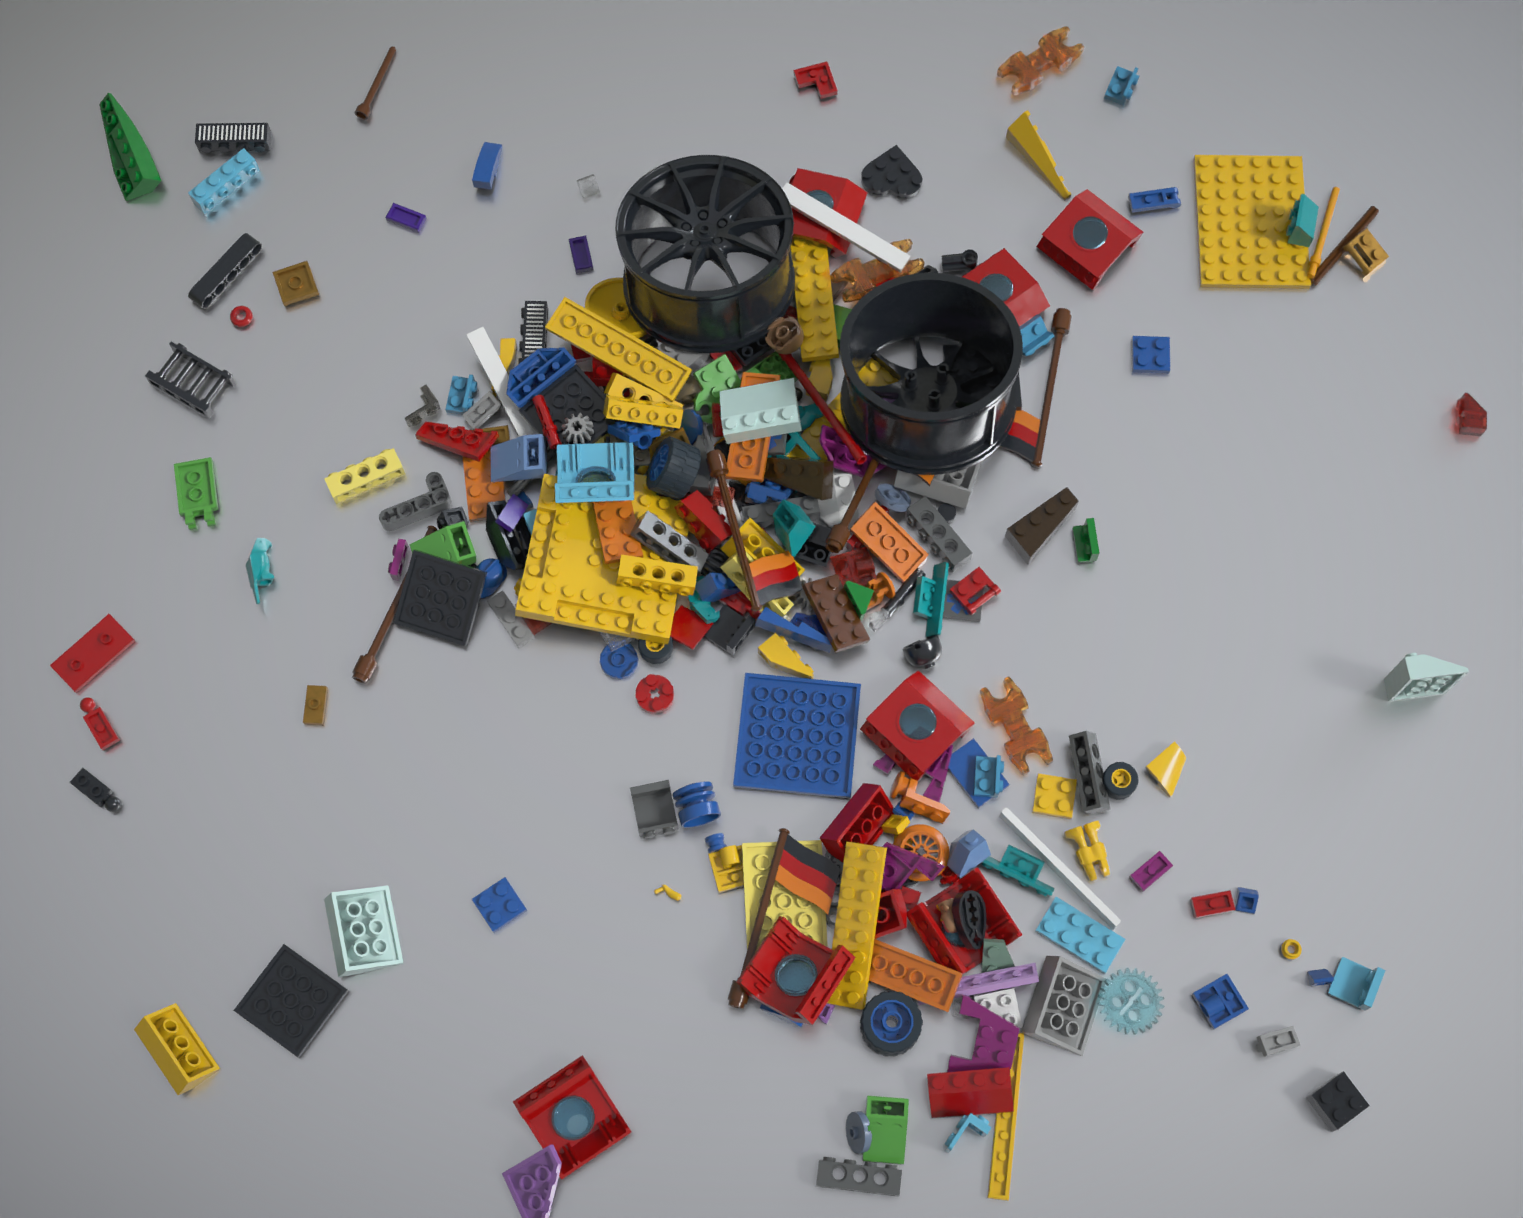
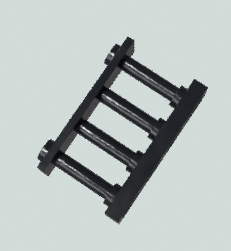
(188, 397)

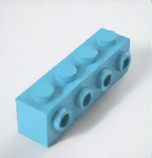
(223, 181)

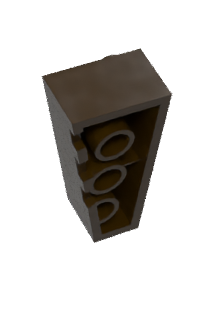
(804, 475)

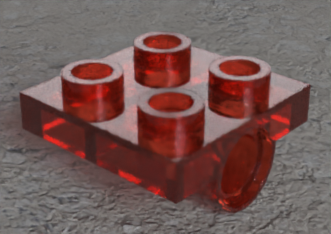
(854, 566)

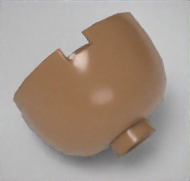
(785, 335)

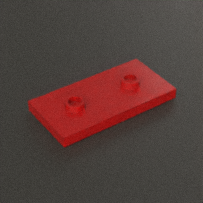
(92, 653)

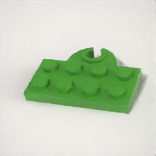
(713, 378)

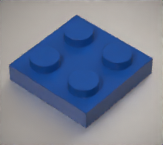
(1150, 354)
(499, 904)

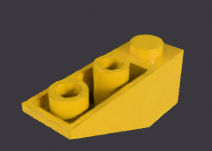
(821, 377)
(781, 657)

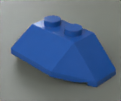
(537, 373)

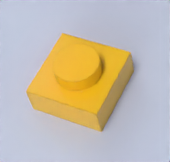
(896, 824)

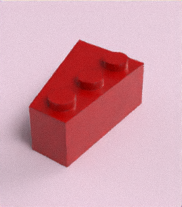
(703, 521)

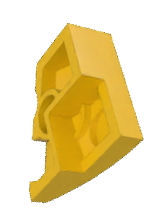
(1167, 768)

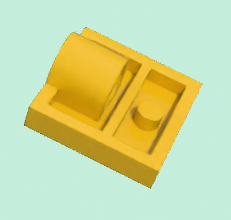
(727, 868)

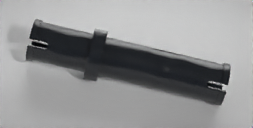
(903, 592)

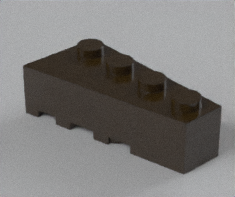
(1040, 525)

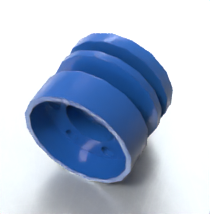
(697, 805)

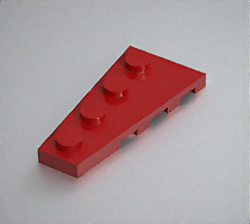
(458, 440)

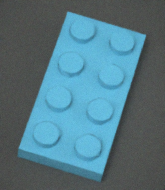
(1080, 935)

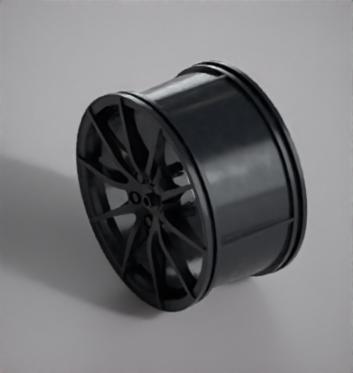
(703, 210)
(923, 426)

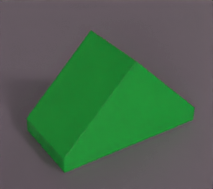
(859, 596)

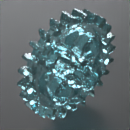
(1145, 1013)

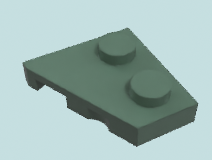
(995, 955)

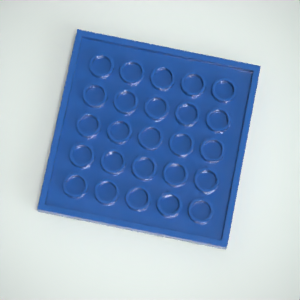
(797, 735)

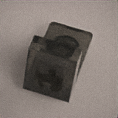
(429, 409)

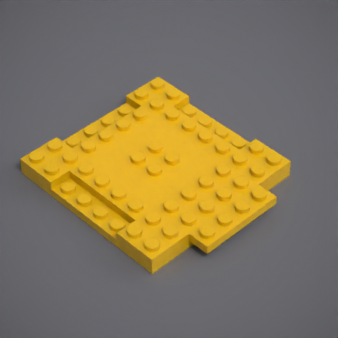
(572, 584)

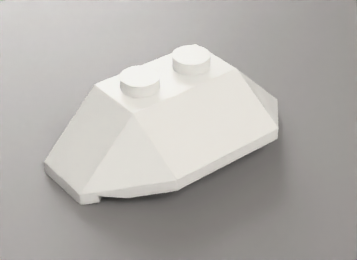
(834, 509)

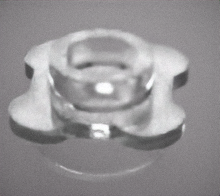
(956, 1008)

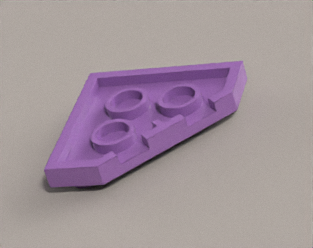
(534, 1183)

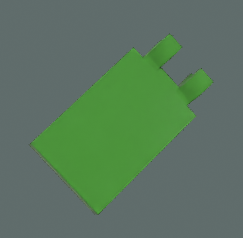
(196, 491)

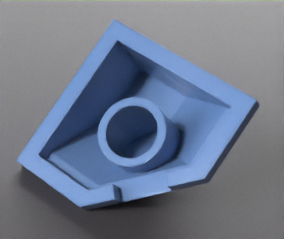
(967, 852)

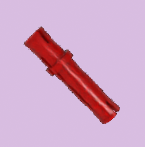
(549, 428)

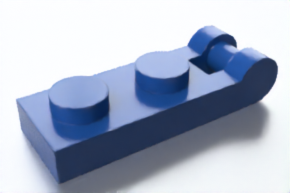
(1154, 199)

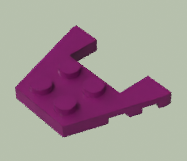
(937, 772)
(901, 864)
(994, 1040)

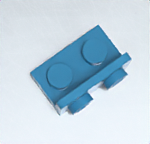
(1121, 85)
(1034, 335)
(461, 394)
(987, 776)

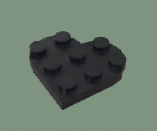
(892, 174)

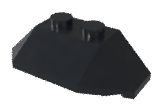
(509, 547)

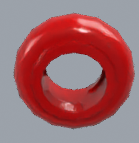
(238, 310)

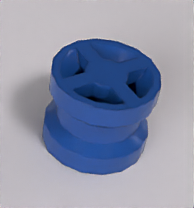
(715, 842)

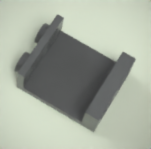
(654, 809)

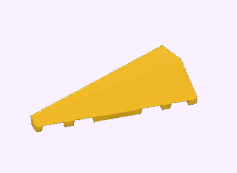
(1030, 145)

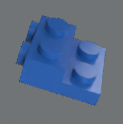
(762, 491)

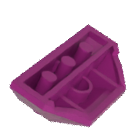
(837, 451)

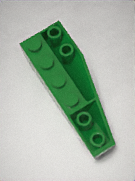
(128, 151)

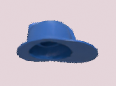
(495, 575)

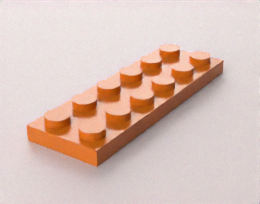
(749, 457)
(913, 976)

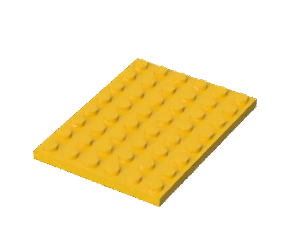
(1245, 219)

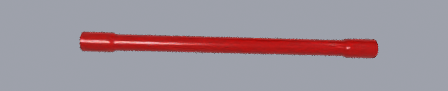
(854, 449)

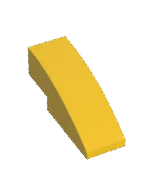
(507, 355)

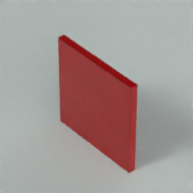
(688, 627)

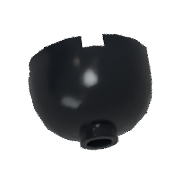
(924, 652)

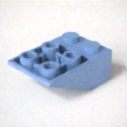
(519, 459)

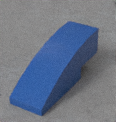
(487, 165)

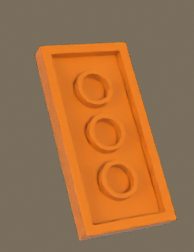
(479, 486)
(614, 527)
(888, 542)

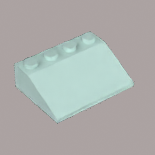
(759, 411)
(1422, 677)
(363, 930)

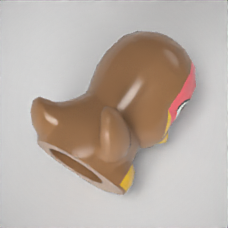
(946, 915)

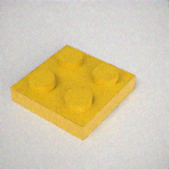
(1054, 796)

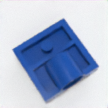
(638, 433)
(1220, 1001)

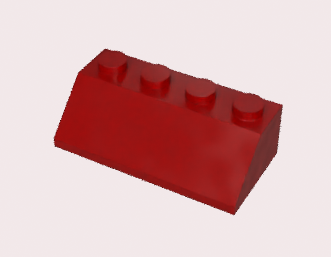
(858, 820)
(970, 1092)

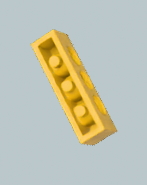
(618, 383)
(642, 411)
(666, 570)

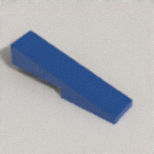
(804, 633)

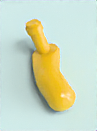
(671, 893)

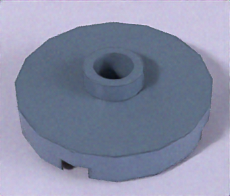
(892, 498)
(857, 1132)

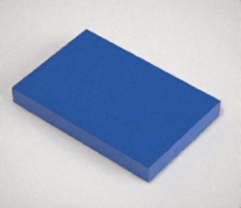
(963, 770)

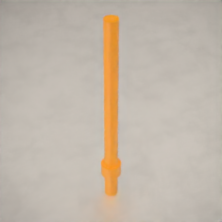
(1315, 260)

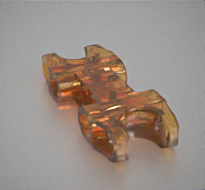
(1050, 54)
(867, 275)
(1022, 738)

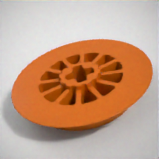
(931, 833)

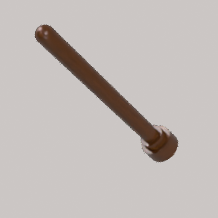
(363, 110)

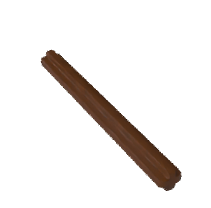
(1334, 256)

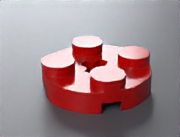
(652, 683)

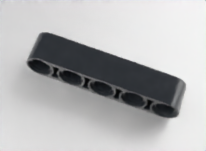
(225, 270)

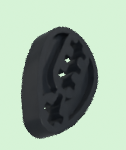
(977, 913)

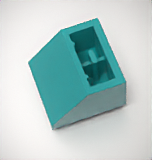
(1303, 222)
(792, 526)

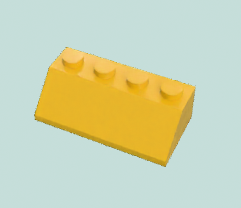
(756, 543)
(176, 1048)

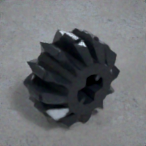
(714, 562)

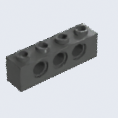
(925, 509)
(679, 551)
(1089, 772)
(826, 1180)

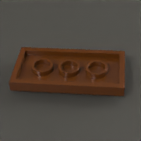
(836, 613)

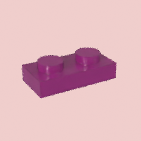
(399, 552)
(1151, 871)

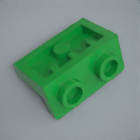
(1086, 541)

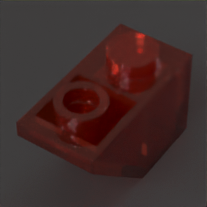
(1472, 416)

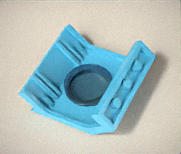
(595, 472)

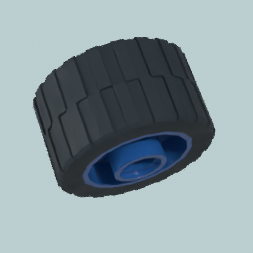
(673, 468)
(894, 1007)

